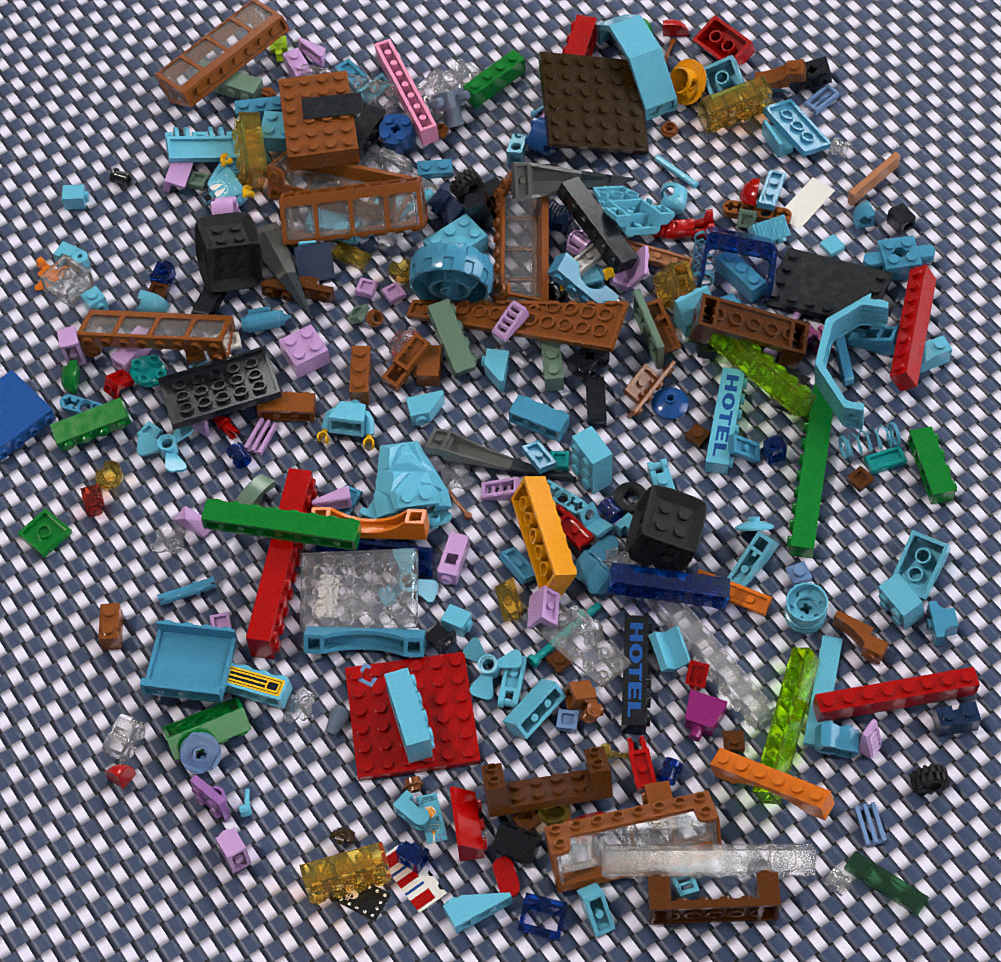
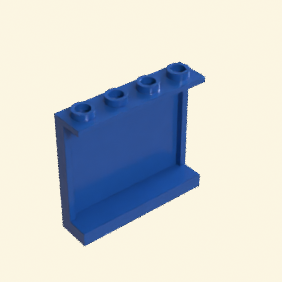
(21, 413)

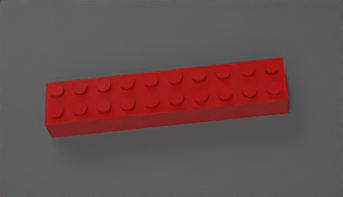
(279, 572)

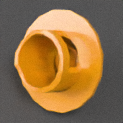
(688, 81)

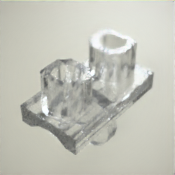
(614, 556)

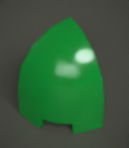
(70, 376)

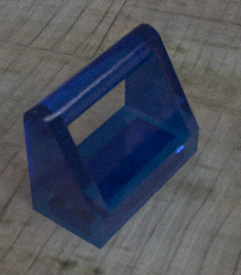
(547, 906)

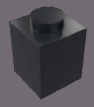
(901, 219)

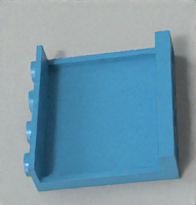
(190, 661)

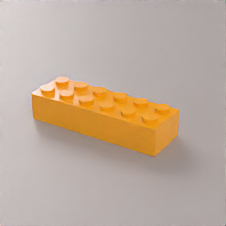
(543, 534)

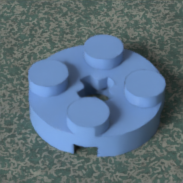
(195, 742)

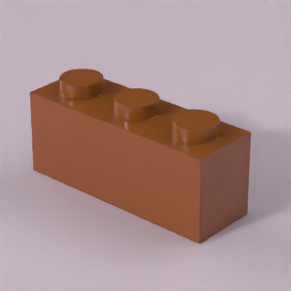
(360, 374)
(290, 407)

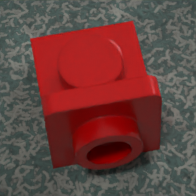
(117, 381)
(697, 675)

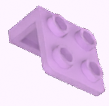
(629, 278)

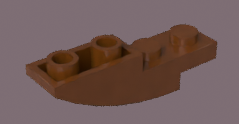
(310, 287)

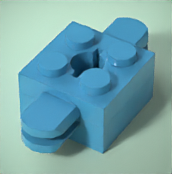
(909, 256)

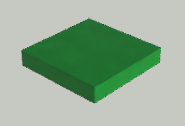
(44, 533)

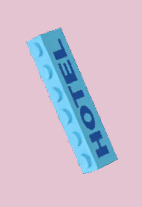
(725, 420)

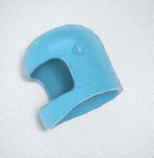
(678, 200)

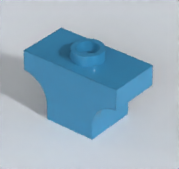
(940, 622)

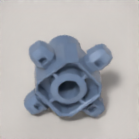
(450, 104)

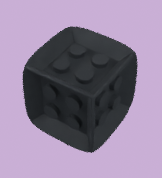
(228, 251)
(666, 528)

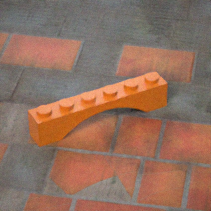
(410, 524)
(804, 795)

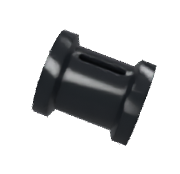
(121, 177)
(556, 293)

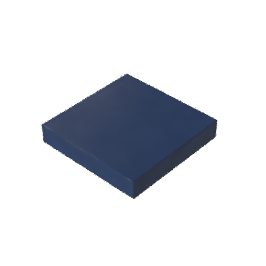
(315, 261)

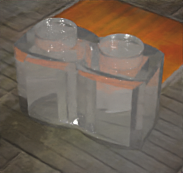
(123, 738)

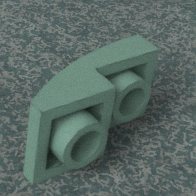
(255, 490)

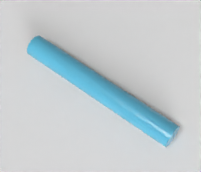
(676, 171)

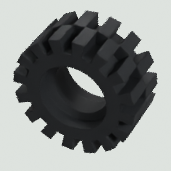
(464, 183)
(929, 779)

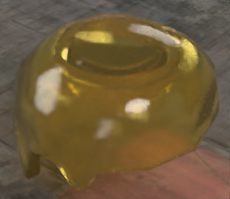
(400, 271)
(109, 476)
(555, 815)

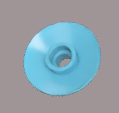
(438, 518)
(754, 524)

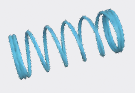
(708, 255)
(849, 452)

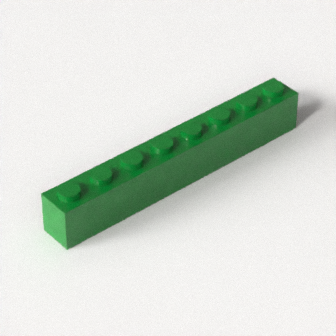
(281, 524)

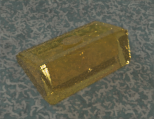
(509, 600)

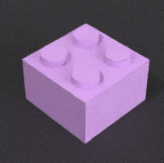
(304, 351)

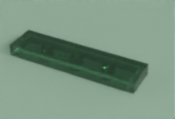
(886, 883)

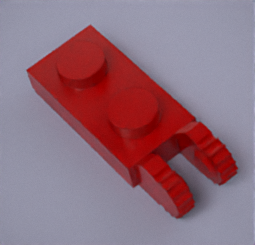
(574, 530)
(640, 764)

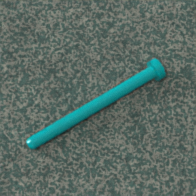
(534, 660)

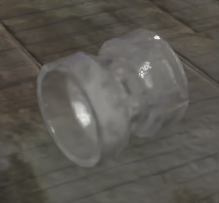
(840, 148)
(838, 881)

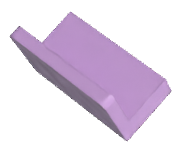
(177, 175)
(543, 608)

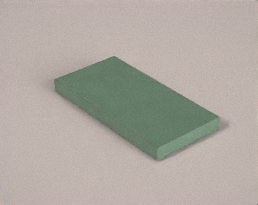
(648, 329)

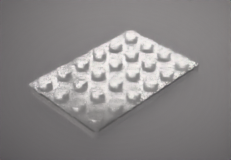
(360, 589)

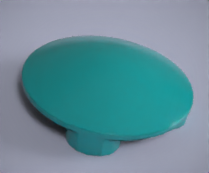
(147, 370)

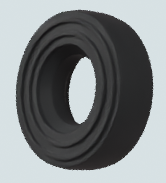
(625, 488)

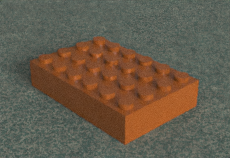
(317, 140)

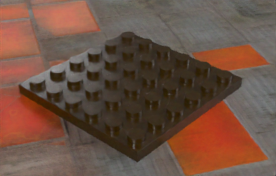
(591, 104)

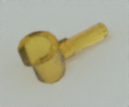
(610, 753)

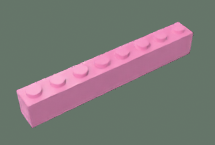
(407, 92)

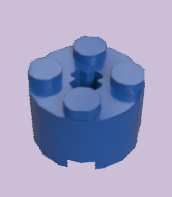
(397, 133)
(537, 138)

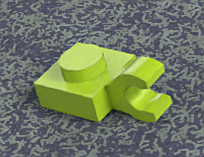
(279, 47)

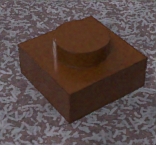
(159, 289)
(195, 357)
(697, 435)
(860, 479)
(558, 662)
(733, 741)
(527, 820)

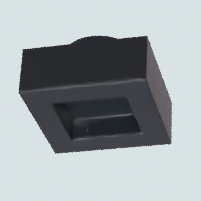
(705, 350)

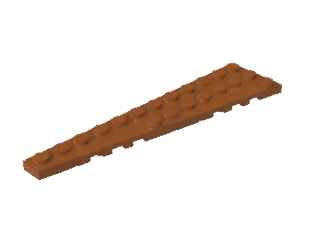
(570, 323)

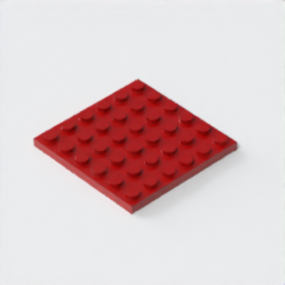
(449, 711)

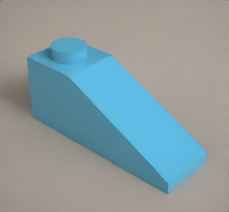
(935, 353)
(753, 559)
(471, 909)

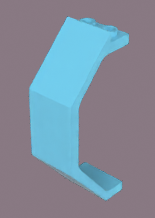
(644, 60)
(862, 312)

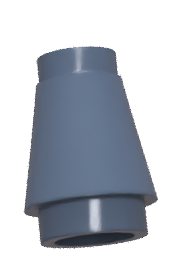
(337, 719)

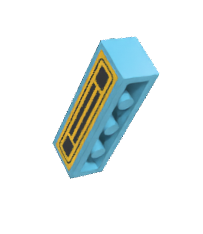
(258, 685)

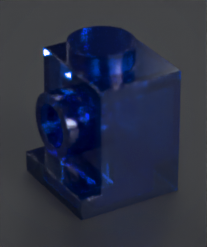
(163, 273)
(773, 445)
(412, 856)

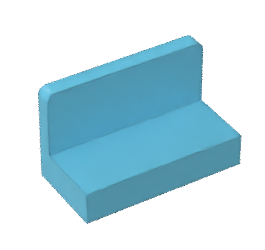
(776, 140)
(670, 649)

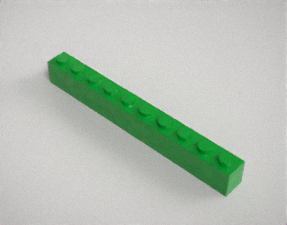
(810, 478)

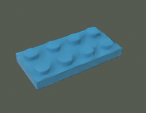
(796, 127)

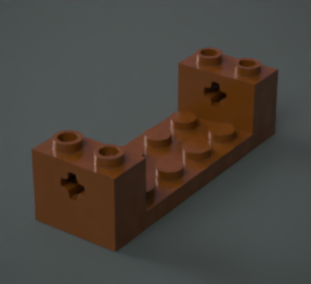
(751, 326)
(548, 791)
(763, 907)

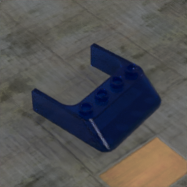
(741, 244)

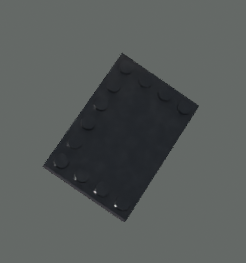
(823, 284)
(219, 387)

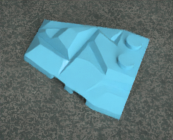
(631, 213)
(407, 481)

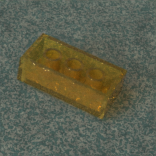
(734, 104)
(249, 150)
(345, 873)

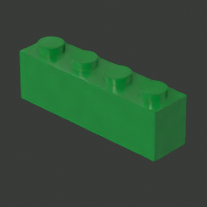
(495, 78)
(90, 424)
(932, 465)

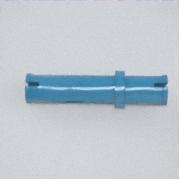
(187, 591)

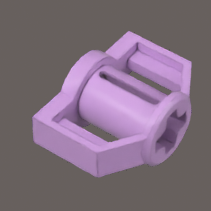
(577, 238)

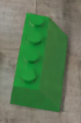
(220, 721)

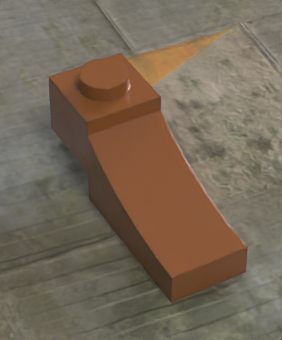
(788, 73)
(663, 326)
(405, 362)
(862, 634)

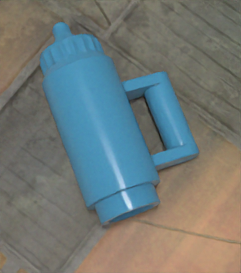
(263, 319)

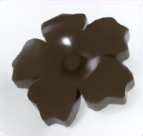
(343, 835)

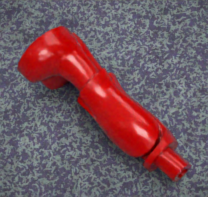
(686, 227)

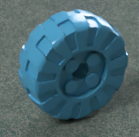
(450, 273)

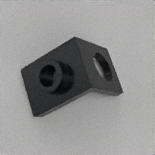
(441, 638)

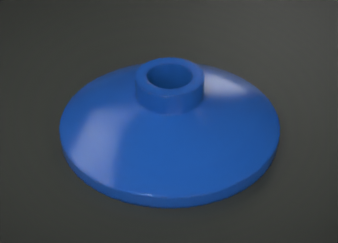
(670, 409)

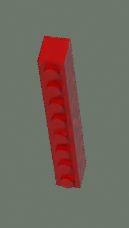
(913, 328)
(895, 694)

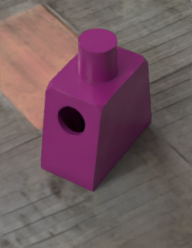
(703, 714)

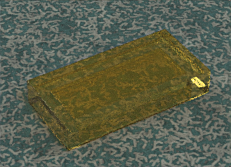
(351, 255)

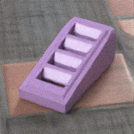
(506, 318)
(508, 483)
(337, 499)
(870, 740)

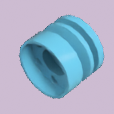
(806, 598)

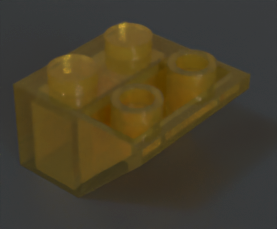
(673, 282)

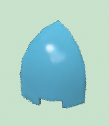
(151, 302)

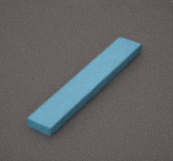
(824, 681)

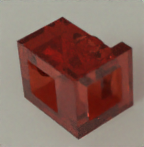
(93, 500)

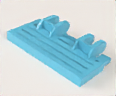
(199, 146)

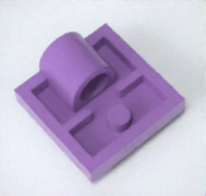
(212, 797)

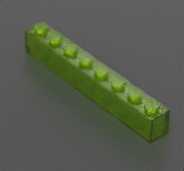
(766, 373)
(788, 716)

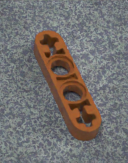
(735, 205)

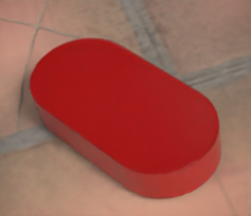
(506, 876)

